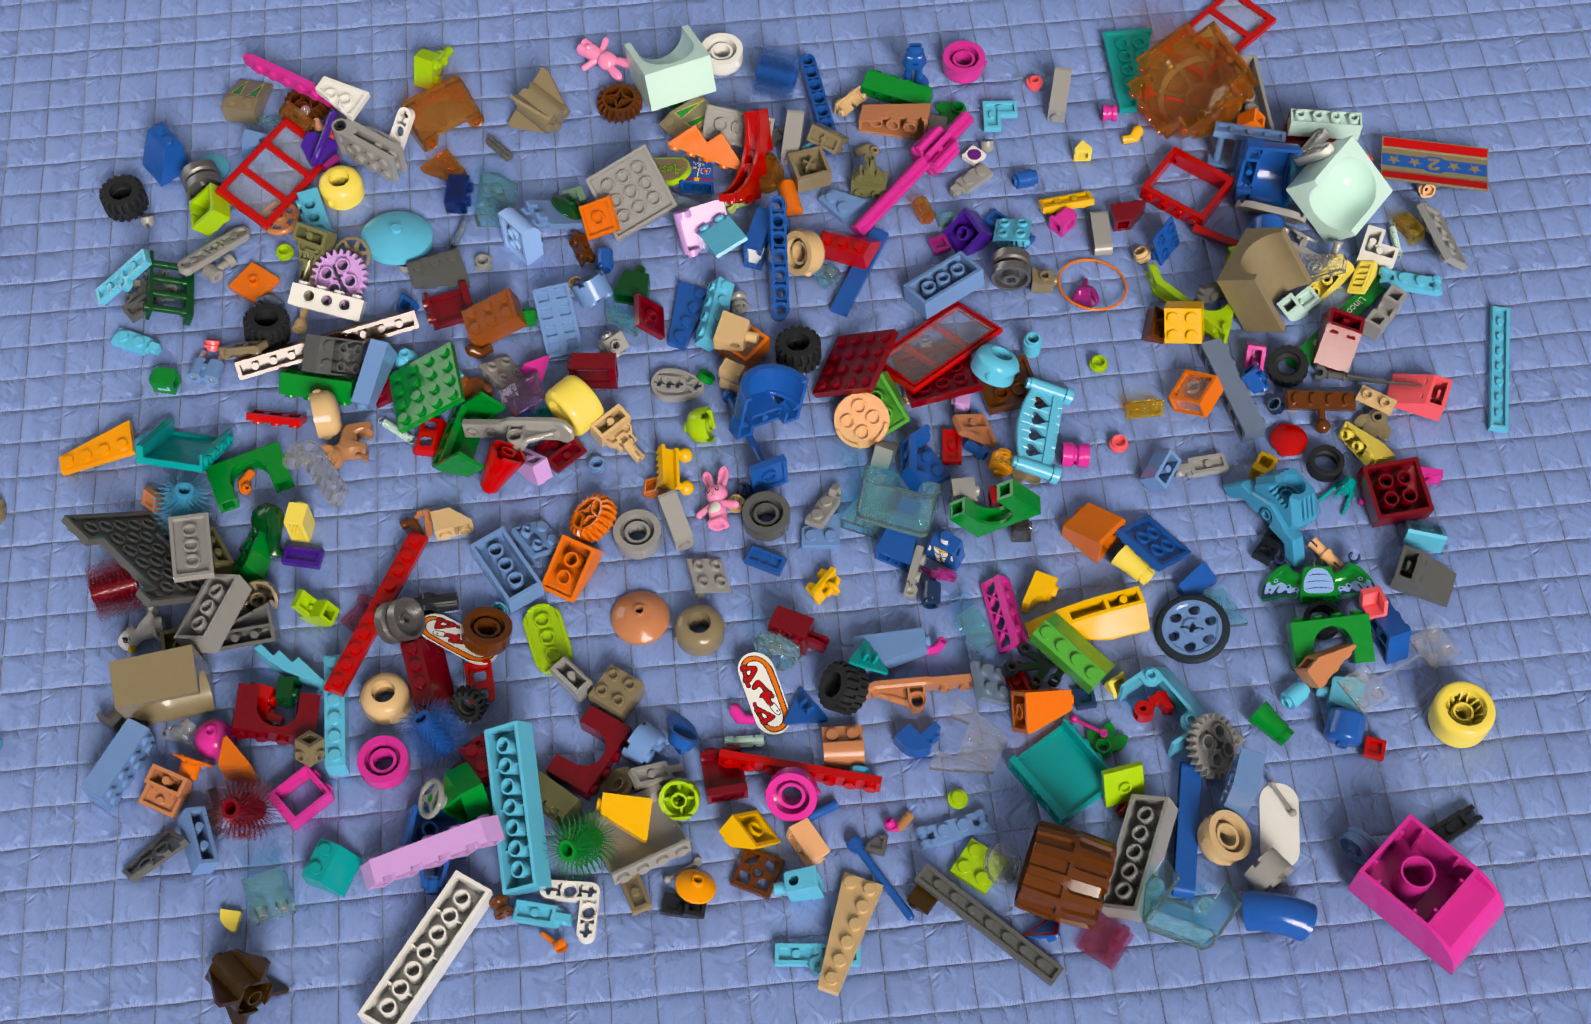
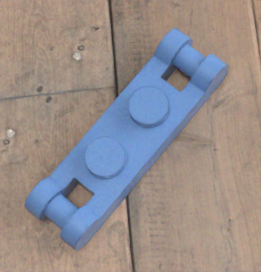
(953, 829)

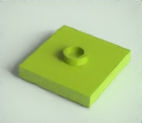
(1121, 782)

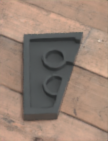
(155, 854)

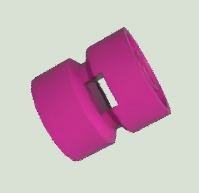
(1075, 454)

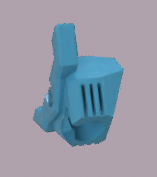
(1284, 502)

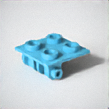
(1012, 230)

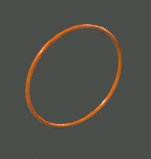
(1088, 308)

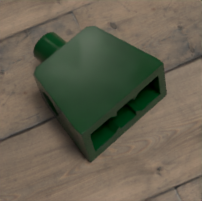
(631, 284)

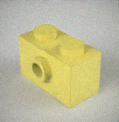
(299, 522)

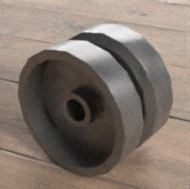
(198, 175)
(1010, 268)
(399, 620)

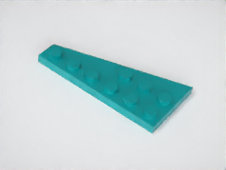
(1121, 51)

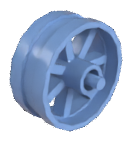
(1357, 845)

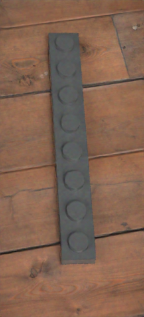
(988, 924)

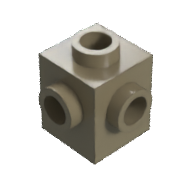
(309, 748)

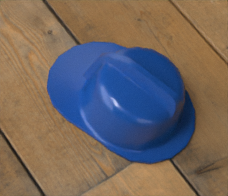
(682, 734)

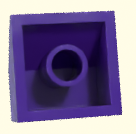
(968, 233)

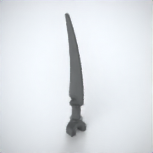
(1345, 377)

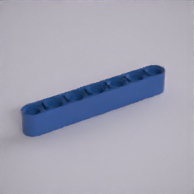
(815, 92)
(774, 266)
(1186, 830)

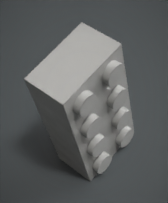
(213, 613)

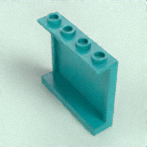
(181, 449)
(1061, 772)

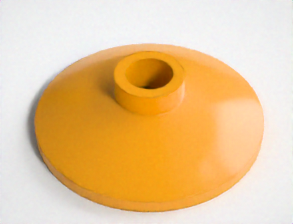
(695, 886)

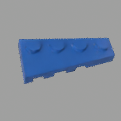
(686, 314)

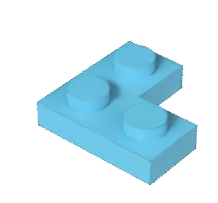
(995, 111)

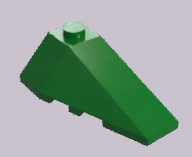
(254, 558)

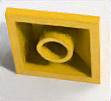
(748, 831)

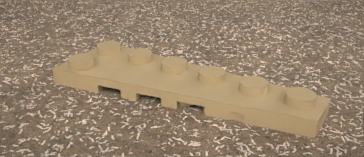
(851, 918)

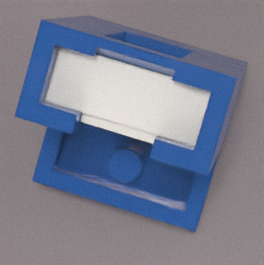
(756, 246)

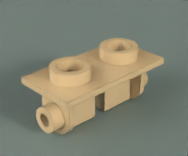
(843, 105)
(1376, 400)

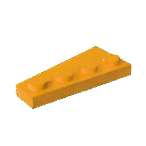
(105, 448)

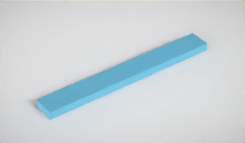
(1499, 369)

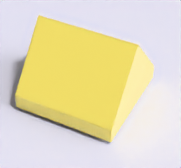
(1082, 152)
(1114, 684)

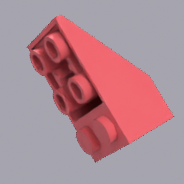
(1422, 400)

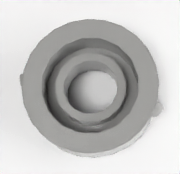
(637, 522)

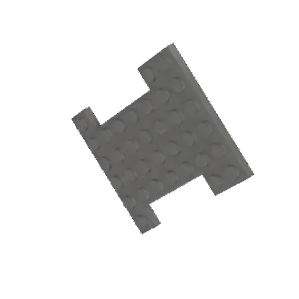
(139, 549)

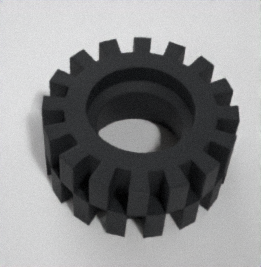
(475, 697)

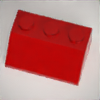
(849, 248)

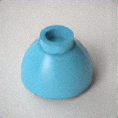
(405, 357)

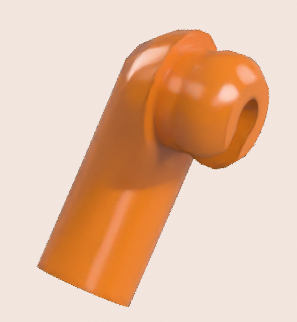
(244, 482)

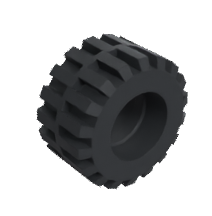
(121, 187)
(267, 324)
(794, 339)
(843, 688)

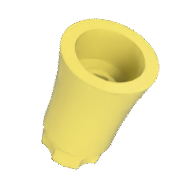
(1133, 565)

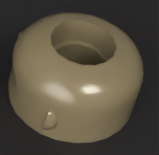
(699, 643)

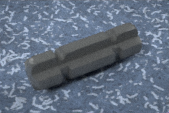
(500, 149)

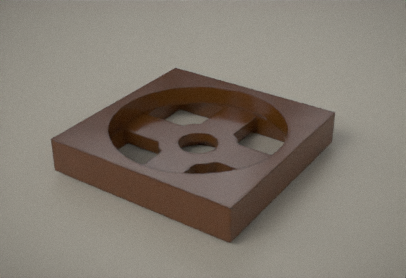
(766, 875)

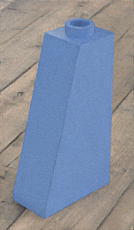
(373, 374)
(896, 646)

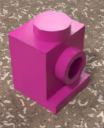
(1063, 221)

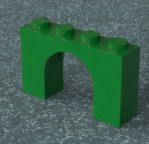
(226, 472)
(1017, 502)
(1355, 628)

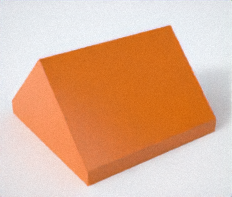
(234, 764)

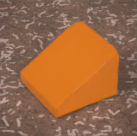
(651, 489)

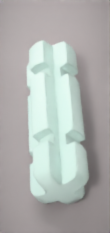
(745, 741)

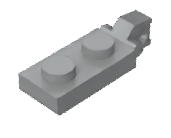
(971, 180)
(1203, 466)
(824, 507)
(914, 574)
(654, 773)

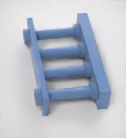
(1238, 133)

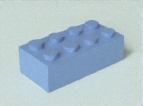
(943, 284)
(507, 569)
(119, 764)
(1242, 782)

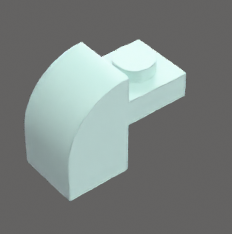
(1298, 306)

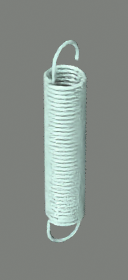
(1394, 238)
(393, 428)

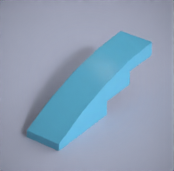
(284, 666)

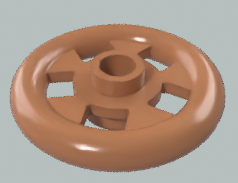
(282, 221)

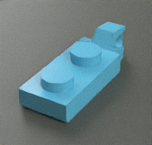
(135, 343)
(540, 915)

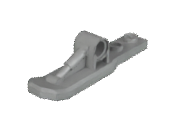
(520, 430)

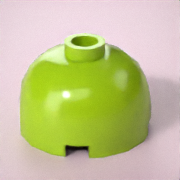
(700, 425)
(679, 798)

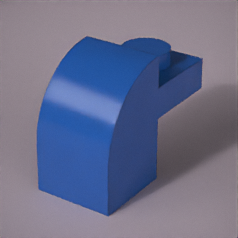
(916, 744)

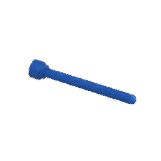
(856, 845)

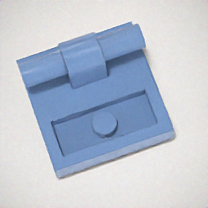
(535, 540)

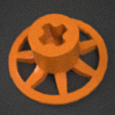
(190, 767)

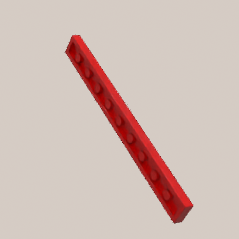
(366, 632)

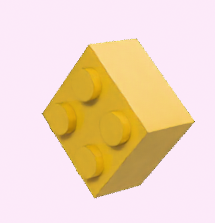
(1184, 322)

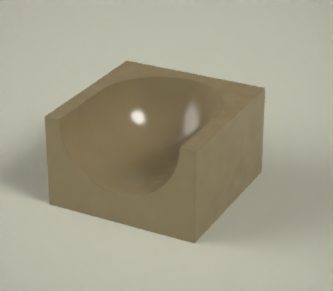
(162, 686)

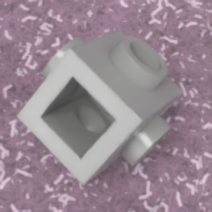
(613, 342)

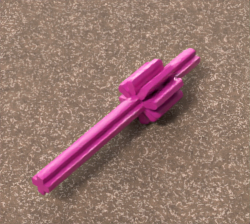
(930, 154)

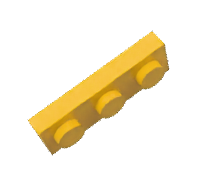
(1072, 201)

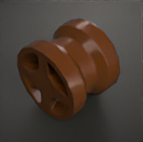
(501, 907)

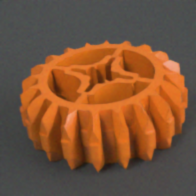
(593, 518)

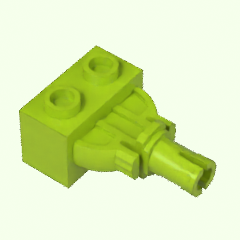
(429, 66)

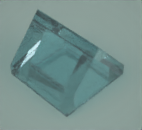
(945, 218)

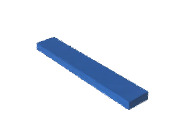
(856, 278)

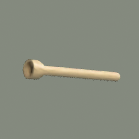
(300, 324)

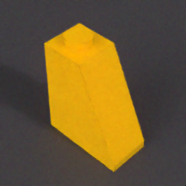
(627, 813)

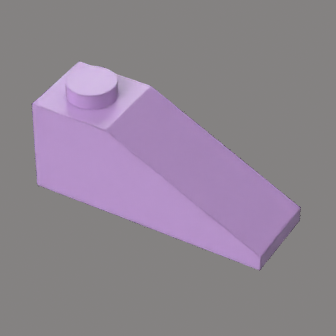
(535, 468)

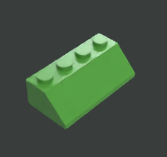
(1071, 652)

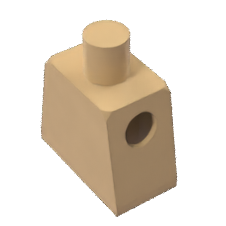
(733, 333)

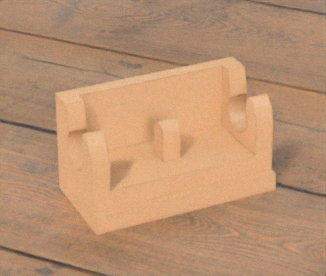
(807, 843)

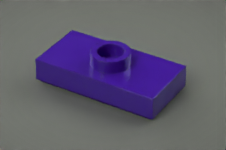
(302, 557)

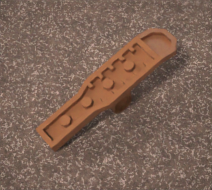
(906, 690)

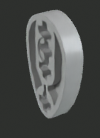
(676, 376)

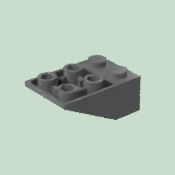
(332, 355)
(1422, 577)

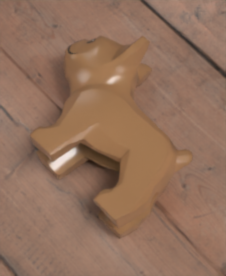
(348, 445)

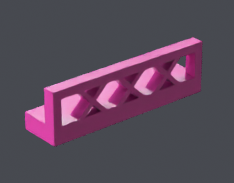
(1010, 612)

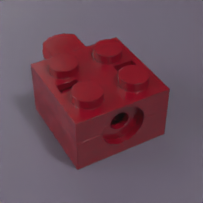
(798, 629)
(475, 755)

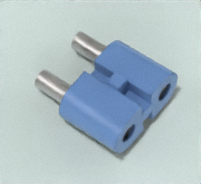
(206, 370)

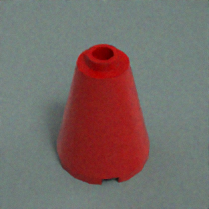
(500, 465)

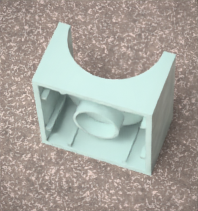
(676, 77)
(1340, 191)

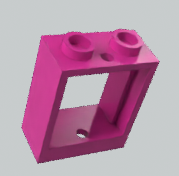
(291, 785)

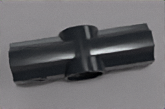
(435, 603)

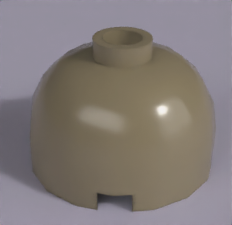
(261, 592)

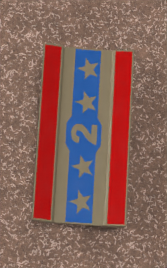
(1434, 163)

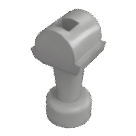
(214, 273)

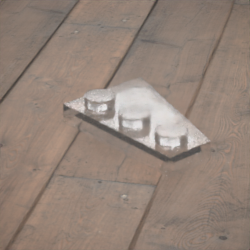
(1324, 265)

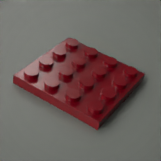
(855, 363)
(951, 384)

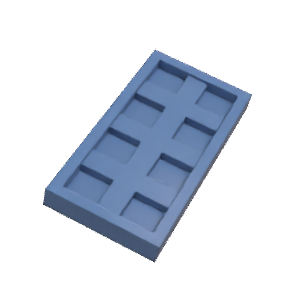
(557, 320)

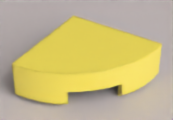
(230, 919)

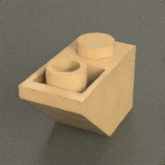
(450, 523)

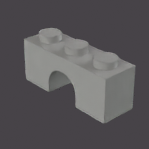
(1382, 316)

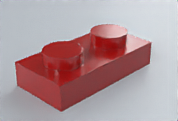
(951, 447)

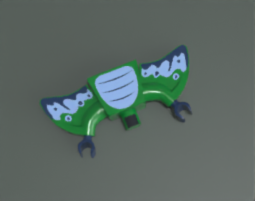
(1316, 582)

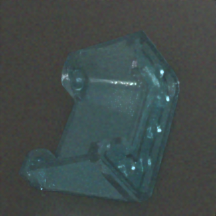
(895, 506)

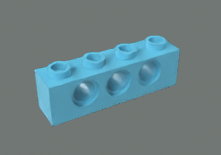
(313, 209)

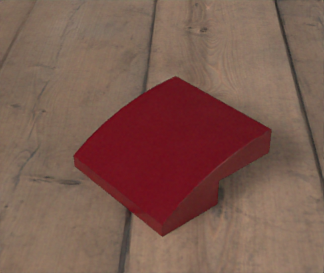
(560, 453)

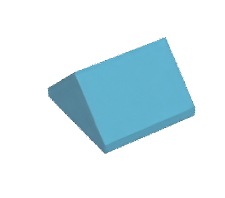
(1424, 536)

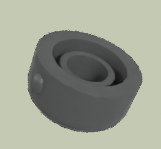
(766, 504)

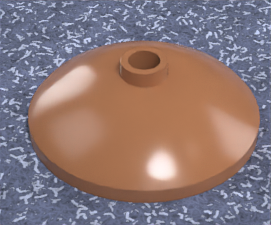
(644, 626)

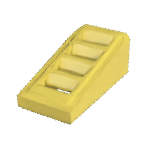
(1363, 275)

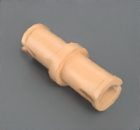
(1325, 554)

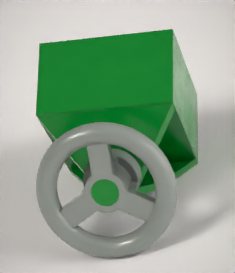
(458, 795)

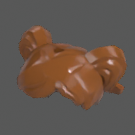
(474, 385)

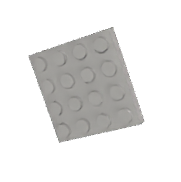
(636, 190)

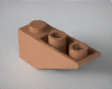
(1320, 666)

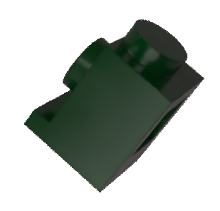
(287, 691)

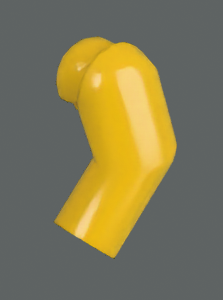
(1134, 137)

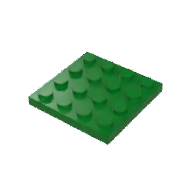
(426, 387)

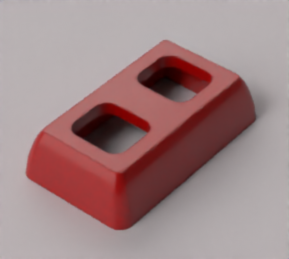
(436, 434)
(488, 684)

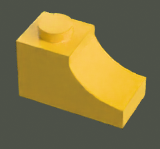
(1040, 590)

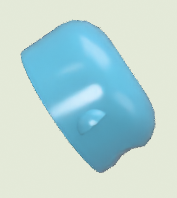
(995, 365)

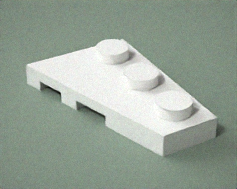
(342, 96)

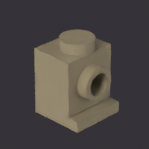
(1043, 280)

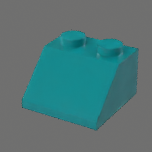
(331, 868)

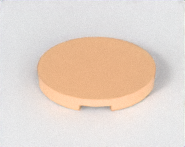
(861, 420)

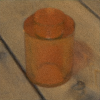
(923, 210)

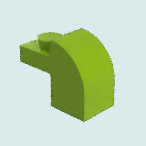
(314, 611)

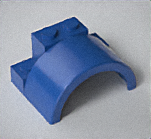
(1263, 171)
(756, 400)

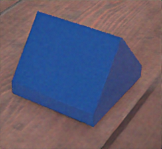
(407, 302)

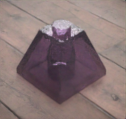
(523, 393)

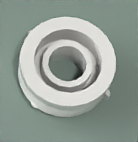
(724, 46)

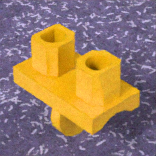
(827, 585)

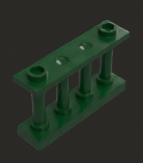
(186, 297)

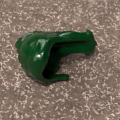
(269, 520)

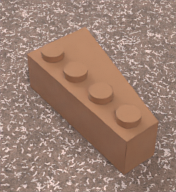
(895, 120)

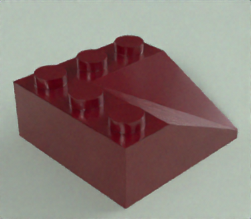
(1395, 492)

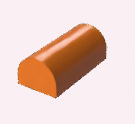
(789, 193)

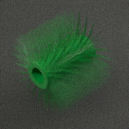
(583, 842)

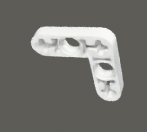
(394, 137)
(1315, 148)
(585, 902)

